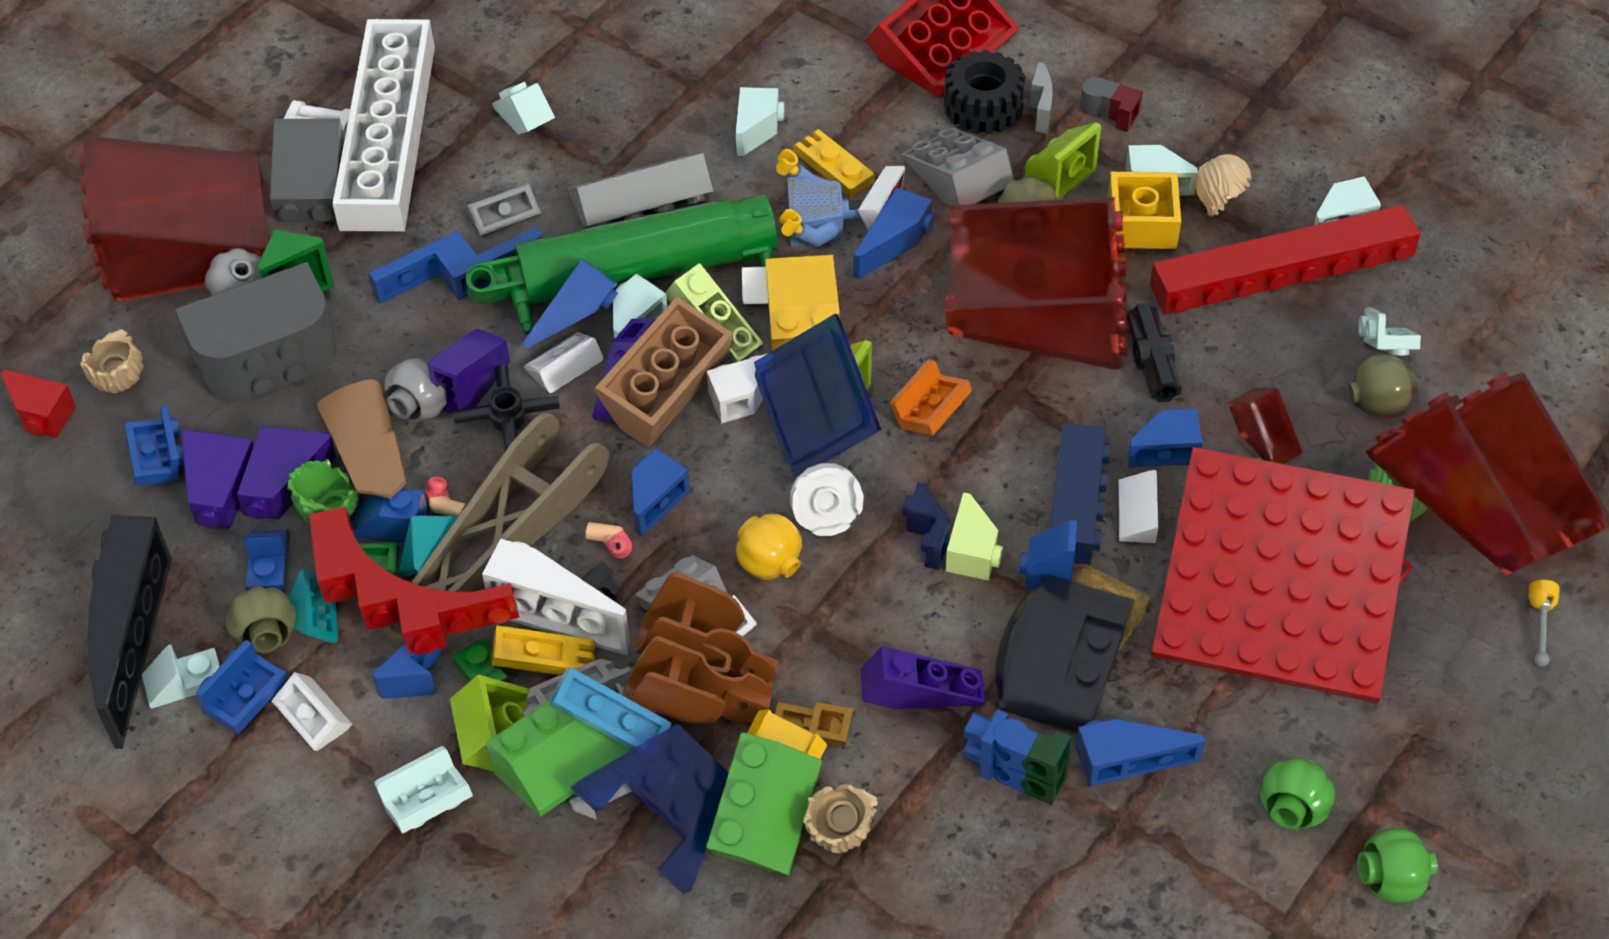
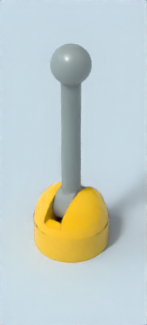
(1544, 597)

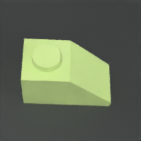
(973, 542)

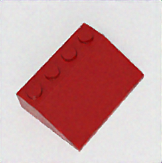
(930, 34)

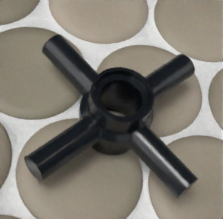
(506, 407)

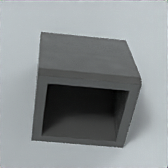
(305, 168)

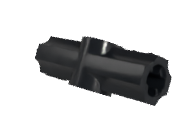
(1154, 352)

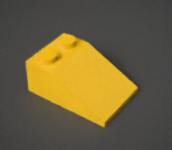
(799, 295)

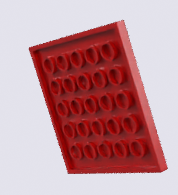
(1284, 574)

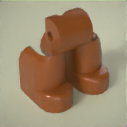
(695, 660)

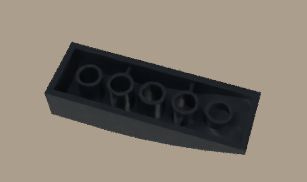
(123, 615)

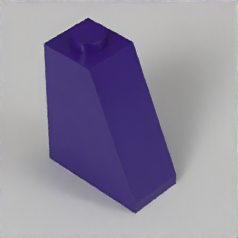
(468, 368)
(274, 456)
(214, 475)

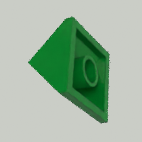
(293, 249)

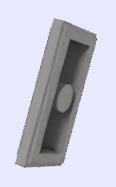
(503, 209)

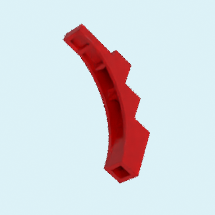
(385, 599)

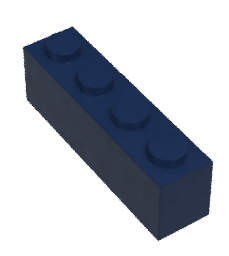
(1079, 484)

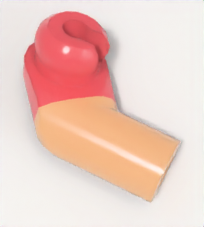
(439, 499)
(613, 537)

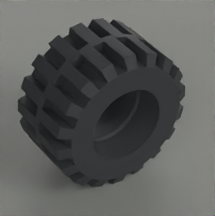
(984, 92)

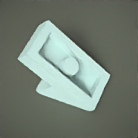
(176, 679)

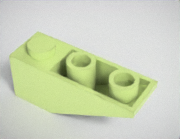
(703, 294)

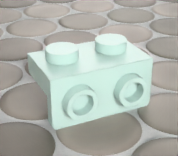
(1394, 340)
(422, 789)

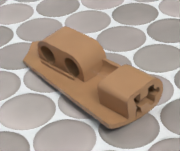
(364, 437)

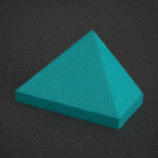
(421, 540)
(313, 614)

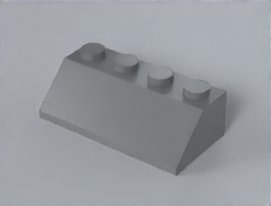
(641, 190)

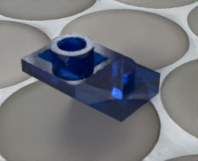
(929, 520)

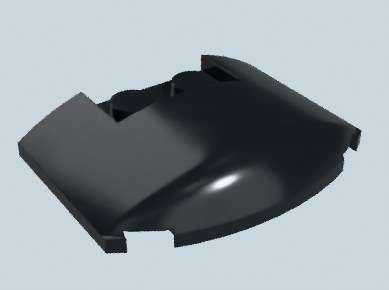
(1060, 652)

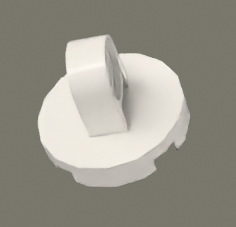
(826, 499)

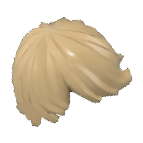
(1221, 180)
(113, 363)
(839, 817)

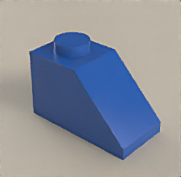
(1166, 439)
(656, 488)
(388, 518)
(1050, 554)

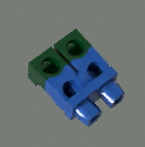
(1018, 755)

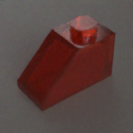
(1265, 424)

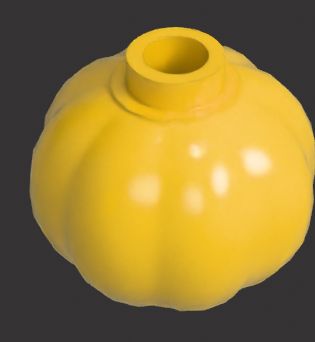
(769, 547)

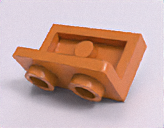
(928, 399)

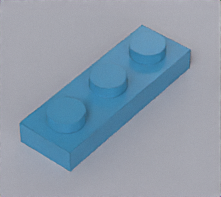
(606, 710)

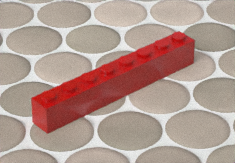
(1284, 259)

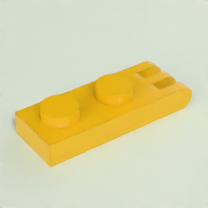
(834, 163)
(540, 650)

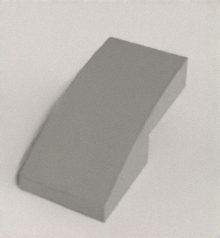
(1042, 98)

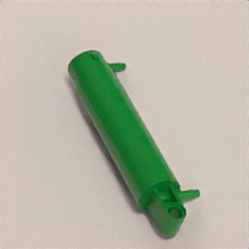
(646, 245)

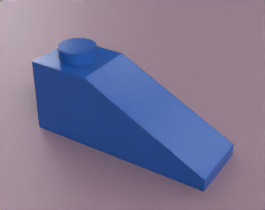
(894, 231)
(578, 298)
(1129, 749)

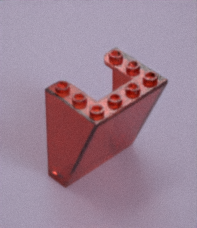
(167, 212)
(1041, 278)
(1495, 473)

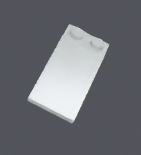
(555, 598)

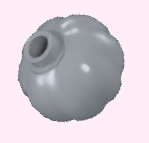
(232, 270)
(410, 387)

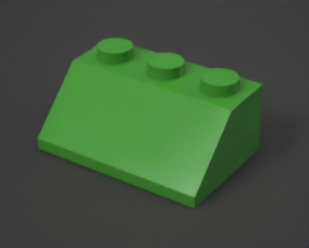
(548, 754)
(764, 804)

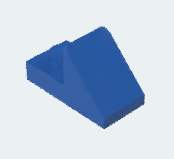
(267, 558)
(406, 674)

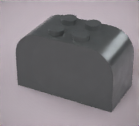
(260, 334)

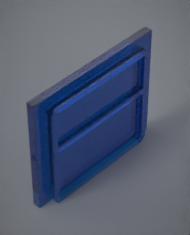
(815, 396)

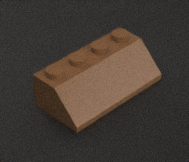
(663, 370)

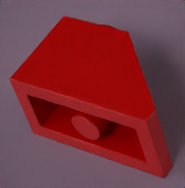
(40, 403)

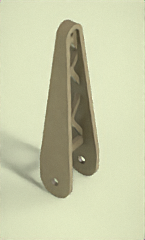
(527, 525)

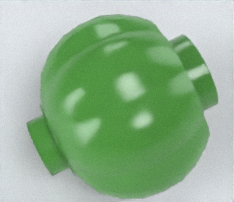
(1297, 793)
(1398, 863)

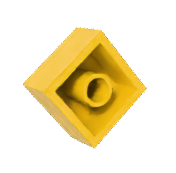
(1148, 207)

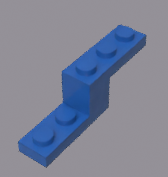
(448, 258)

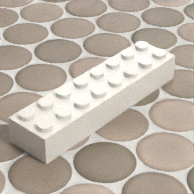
(384, 126)

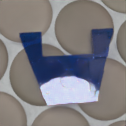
(677, 783)

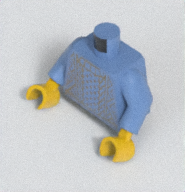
(814, 205)

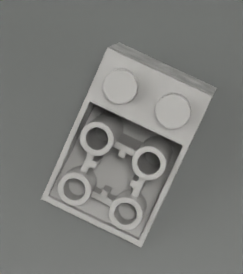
(960, 166)

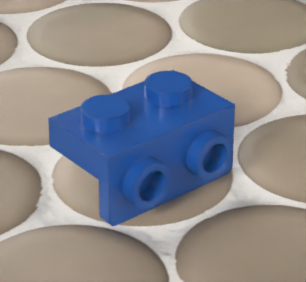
(153, 449)
(240, 688)

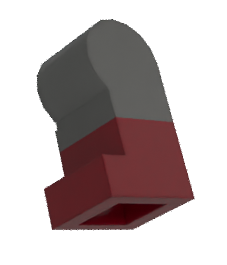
(1111, 101)

